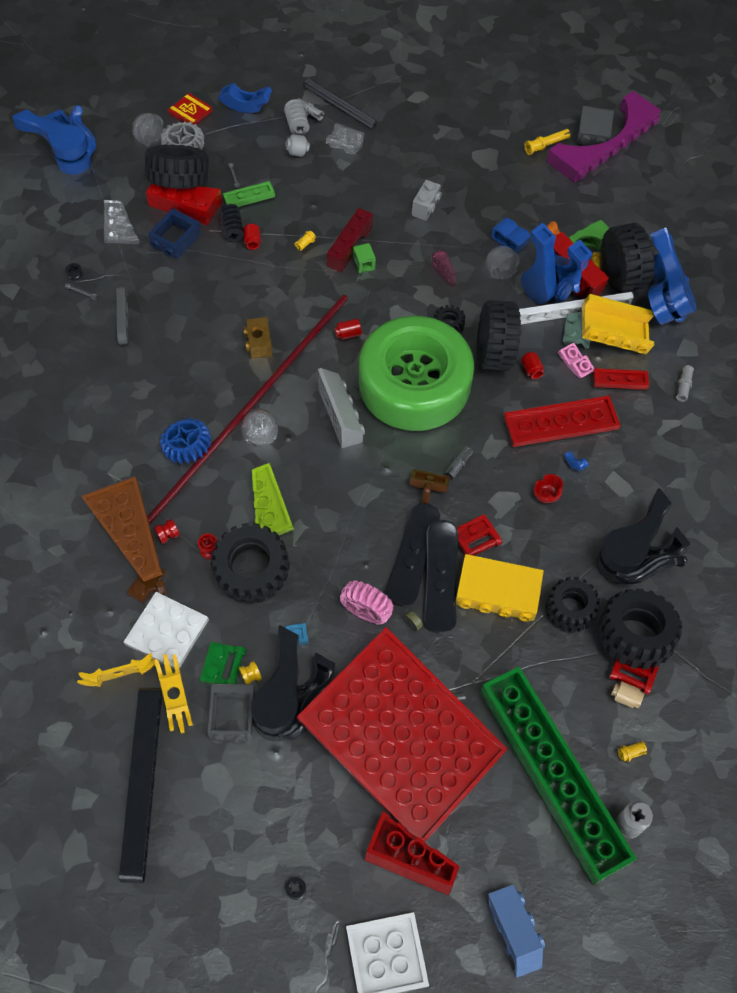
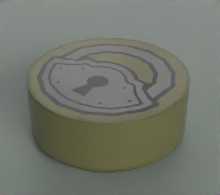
(413, 621)

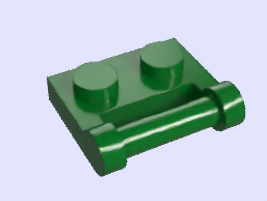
(217, 661)

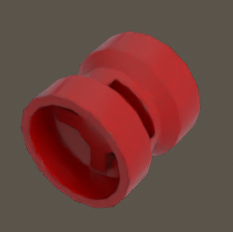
(166, 531)
(206, 550)

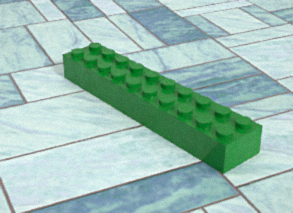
(557, 776)

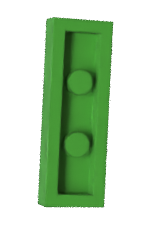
(249, 194)

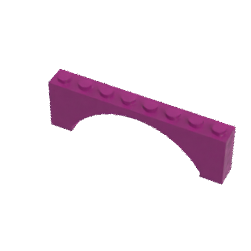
(579, 160)

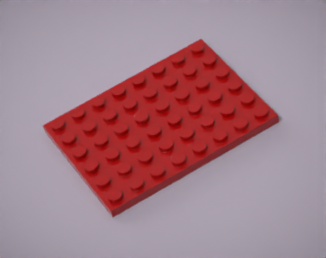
(402, 735)

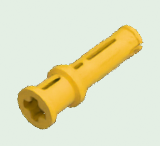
(541, 142)

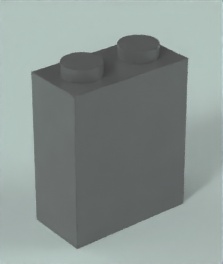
(594, 126)

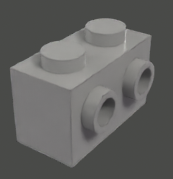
(426, 200)

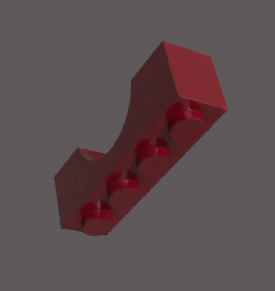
(341, 250)

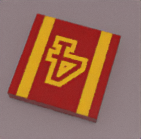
(190, 109)

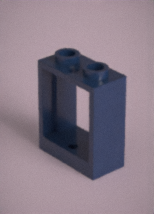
(180, 220)

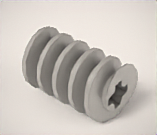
(296, 117)
(634, 819)

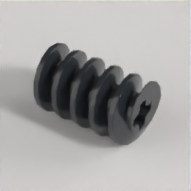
(231, 222)

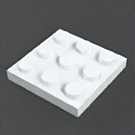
(166, 629)
(387, 955)

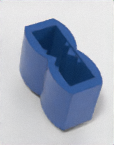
(511, 235)

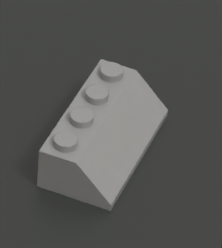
(340, 408)

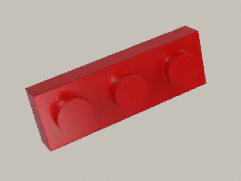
(620, 378)

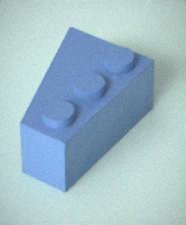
(517, 929)

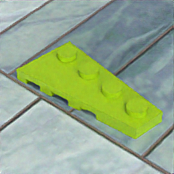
(268, 501)

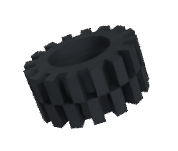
(451, 313)

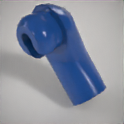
(574, 463)

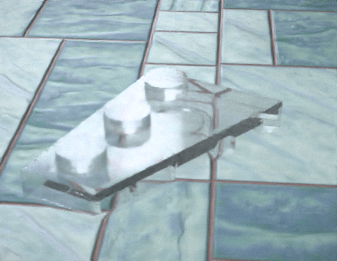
(117, 225)

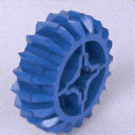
(174, 442)

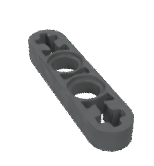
(122, 315)

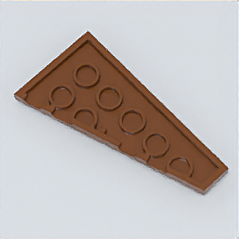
(126, 521)

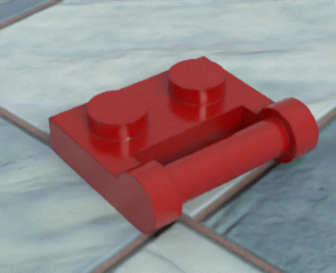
(474, 531)
(648, 674)

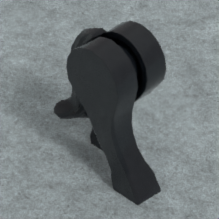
(627, 550)
(281, 699)

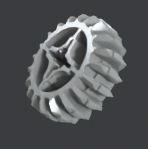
(183, 134)

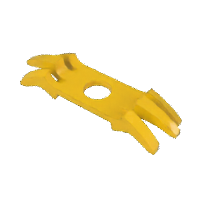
(99, 676)
(168, 681)

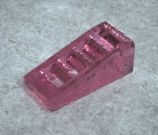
(444, 266)

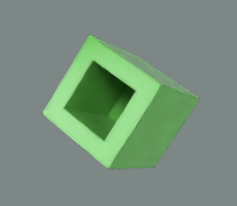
(364, 258)

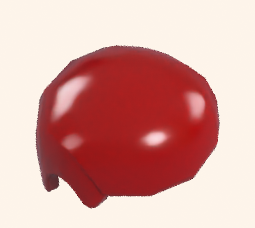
(549, 488)

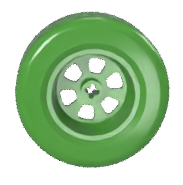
(415, 405)

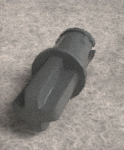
(458, 462)

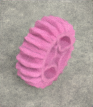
(366, 602)

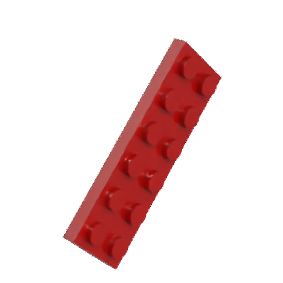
(561, 421)

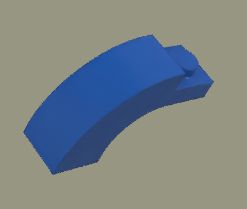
(242, 100)

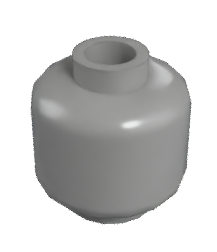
(297, 145)

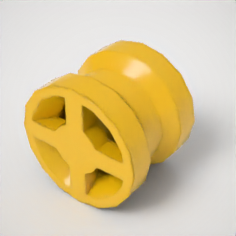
(250, 673)

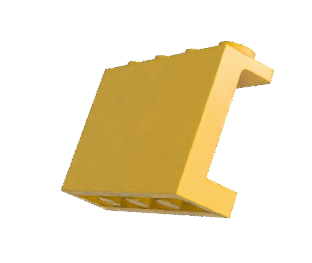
(616, 324)
(499, 588)

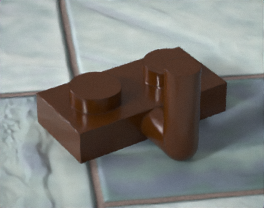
(429, 481)
(142, 590)

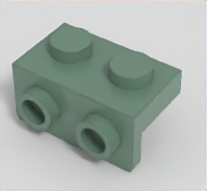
(573, 330)

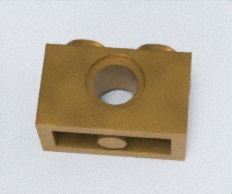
(259, 337)

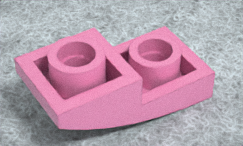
(577, 363)

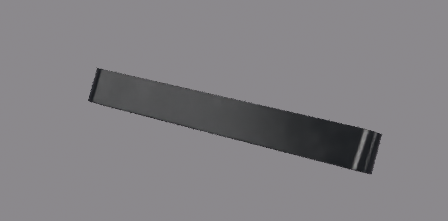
(141, 786)

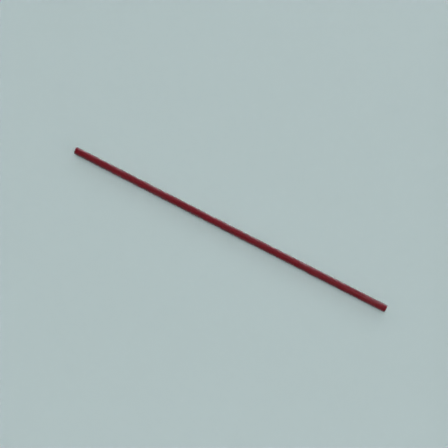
(239, 417)

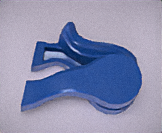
(67, 136)
(553, 275)
(671, 293)

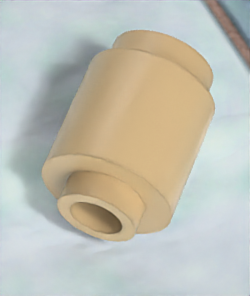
(627, 695)

